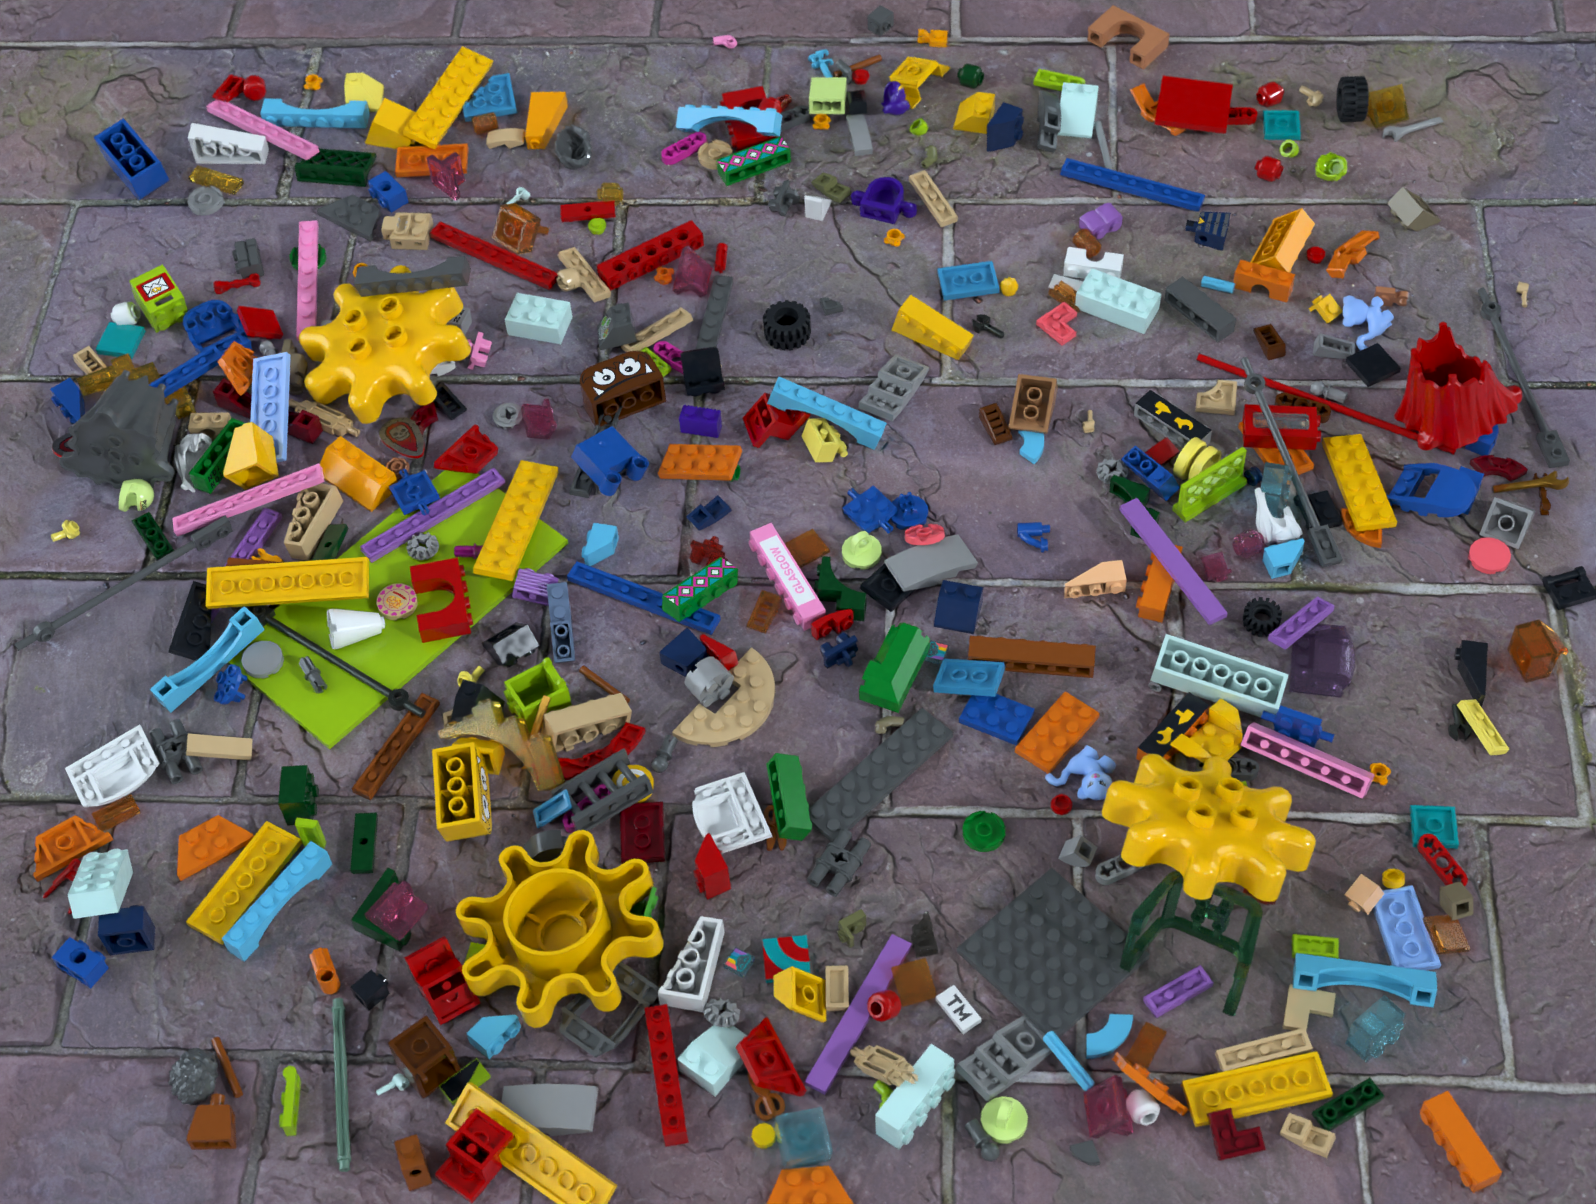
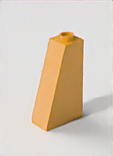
(543, 117)

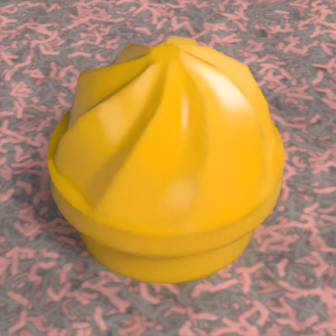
(1008, 286)

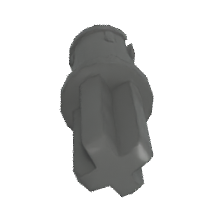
(312, 674)

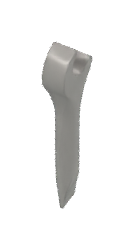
(1398, 132)

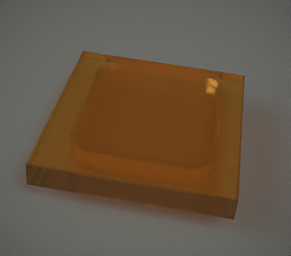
(807, 548)
(1446, 934)
(913, 982)

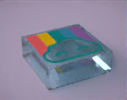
(937, 652)
(739, 962)

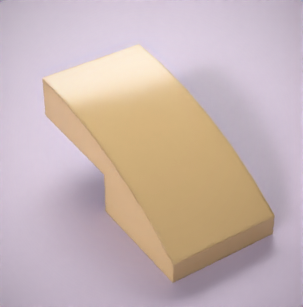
(509, 136)
(1307, 1136)

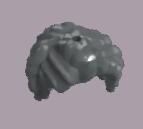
(573, 147)
(194, 1076)

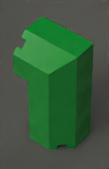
(894, 667)

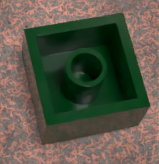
(297, 793)

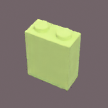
(827, 95)

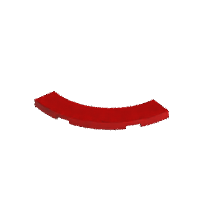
(626, 739)

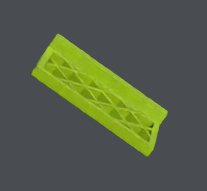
(1211, 485)

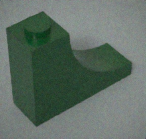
(368, 928)

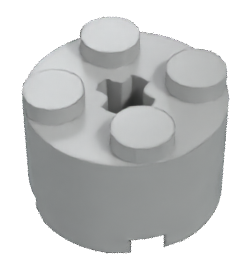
(709, 681)

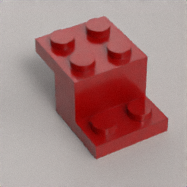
(767, 420)
(441, 980)
(474, 1155)

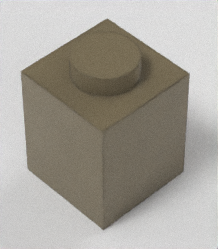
(1456, 901)

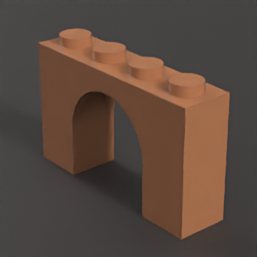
(1116, 22)

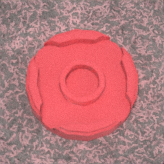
(924, 535)
(1489, 555)

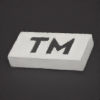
(958, 1009)

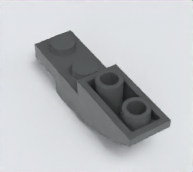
(1049, 121)

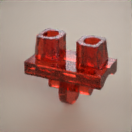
(710, 549)

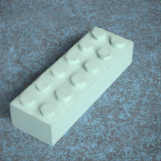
(1219, 675)

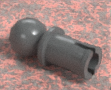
(664, 754)
(989, 1150)

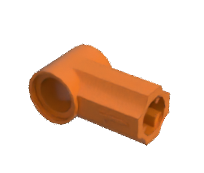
(325, 970)

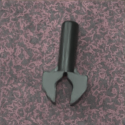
(984, 325)
(1459, 724)

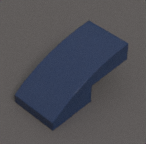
(709, 514)

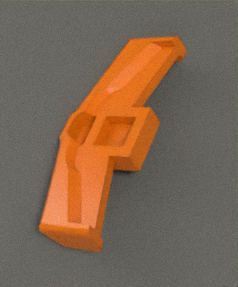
(1149, 107)
(1350, 252)

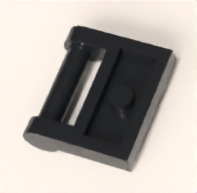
(1323, 508)
(1572, 593)

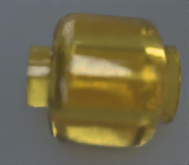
(610, 192)

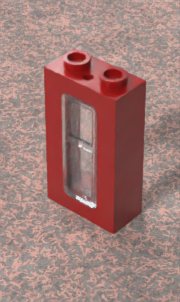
(1295, 423)

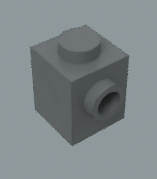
(880, 20)

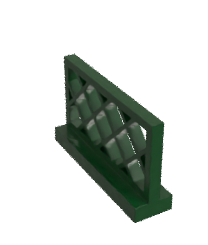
(339, 173)

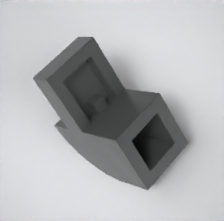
(545, 845)

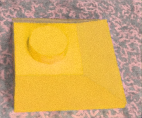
(801, 992)

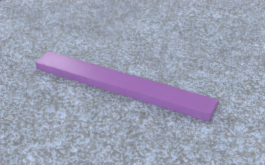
(438, 512)
(255, 539)
(1173, 561)
(856, 1016)

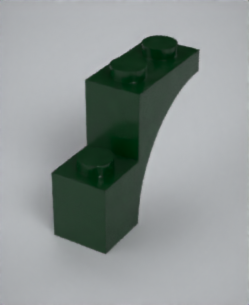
(1129, 490)
(832, 590)

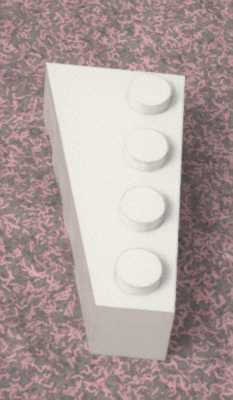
(226, 146)
(693, 973)

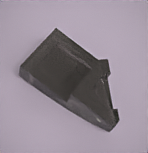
(923, 937)

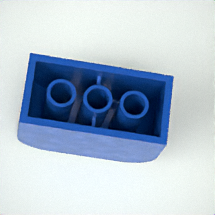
(131, 159)

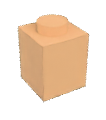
(1363, 894)

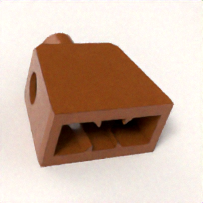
(213, 1126)
(412, 1157)

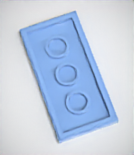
(1404, 930)

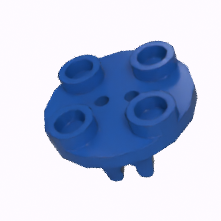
(914, 511)
(229, 684)

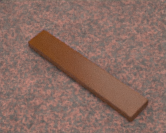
(394, 748)

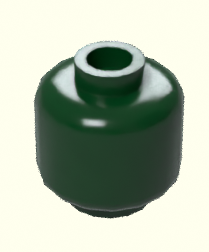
(970, 76)

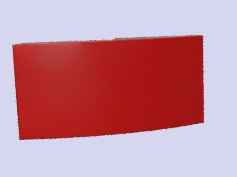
(1163, 451)
(835, 621)

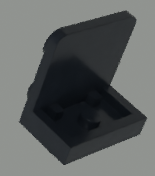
(702, 371)

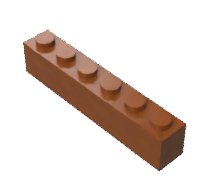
(1035, 656)

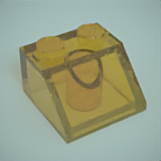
(1387, 106)

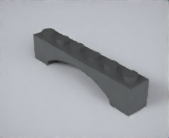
(451, 273)

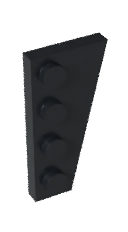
(194, 626)

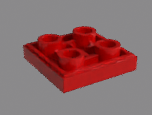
(259, 322)

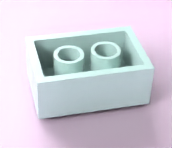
(538, 318)

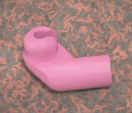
(725, 40)

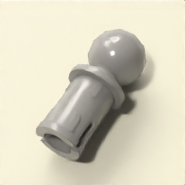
(267, 348)
(1319, 388)

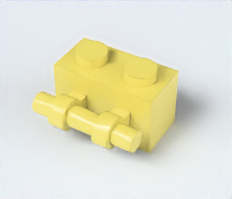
(823, 440)

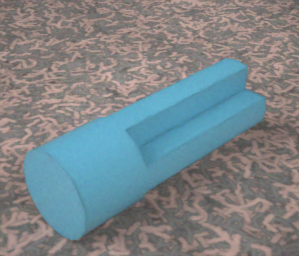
(1218, 284)

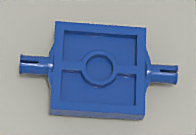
(414, 492)
(870, 510)
(1298, 726)

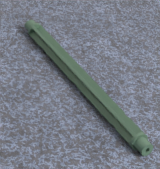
(341, 1088)

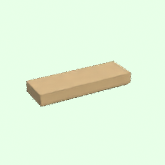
(219, 747)

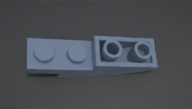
(561, 622)

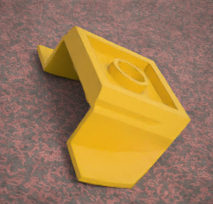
(913, 73)
(1217, 737)

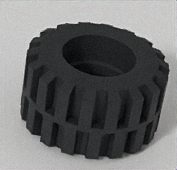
(1352, 99)
(787, 314)

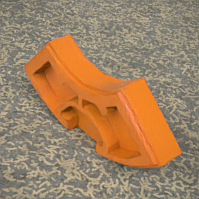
(1368, 537)

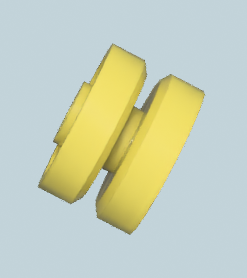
(1195, 458)

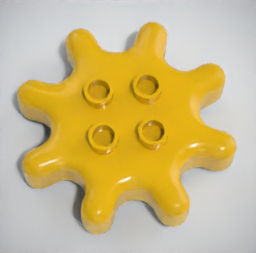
(383, 347)
(1208, 827)
(559, 928)

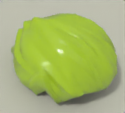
(1331, 167)

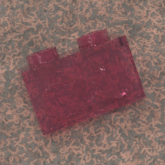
(538, 420)

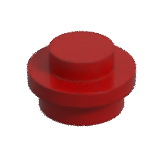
(860, 76)
(1315, 254)
(1061, 804)

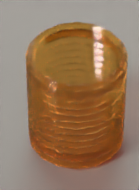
(485, 123)
(1086, 240)

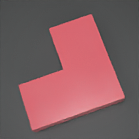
(1055, 323)

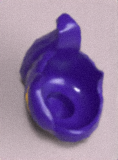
(894, 99)

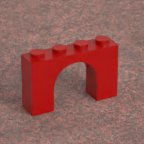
(744, 135)
(453, 619)

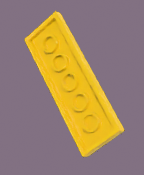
(1359, 482)
(244, 881)
(1258, 1088)

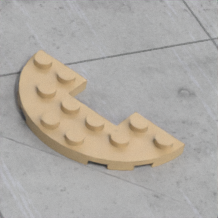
(740, 714)

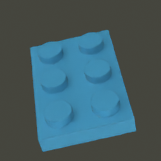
(968, 280)
(969, 677)

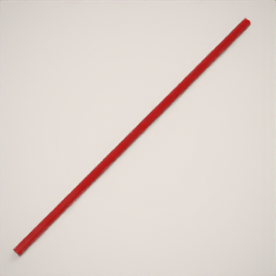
(1334, 406)

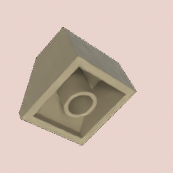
(1412, 210)

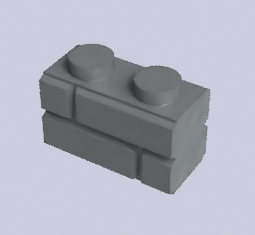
(248, 258)

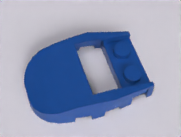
(211, 321)
(1447, 497)

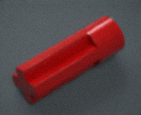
(721, 257)

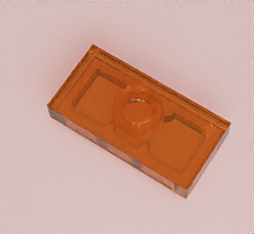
(1146, 1045)

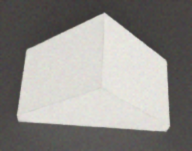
(816, 207)

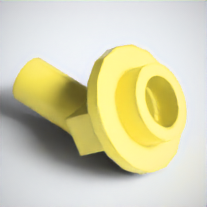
(70, 530)
(473, 677)

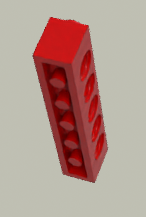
(649, 255)
(666, 1075)

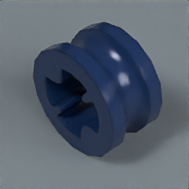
(1253, 476)

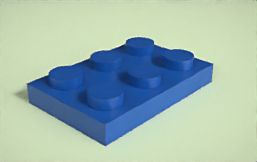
(997, 717)

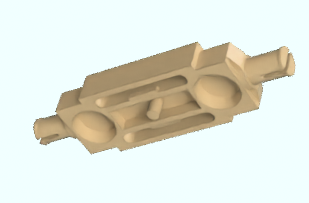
(331, 419)
(884, 1065)

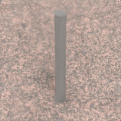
(1103, 145)

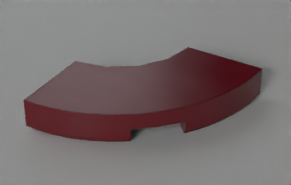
(425, 416)
(1498, 466)

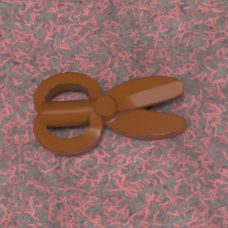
(774, 831)
(766, 1097)

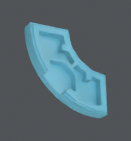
(1033, 445)
(1110, 1037)

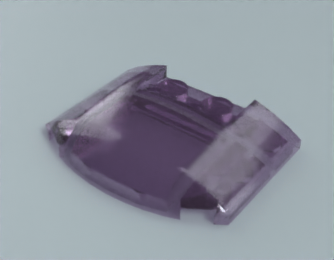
(1322, 661)

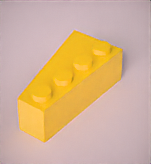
(931, 328)

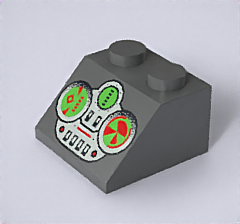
(616, 327)

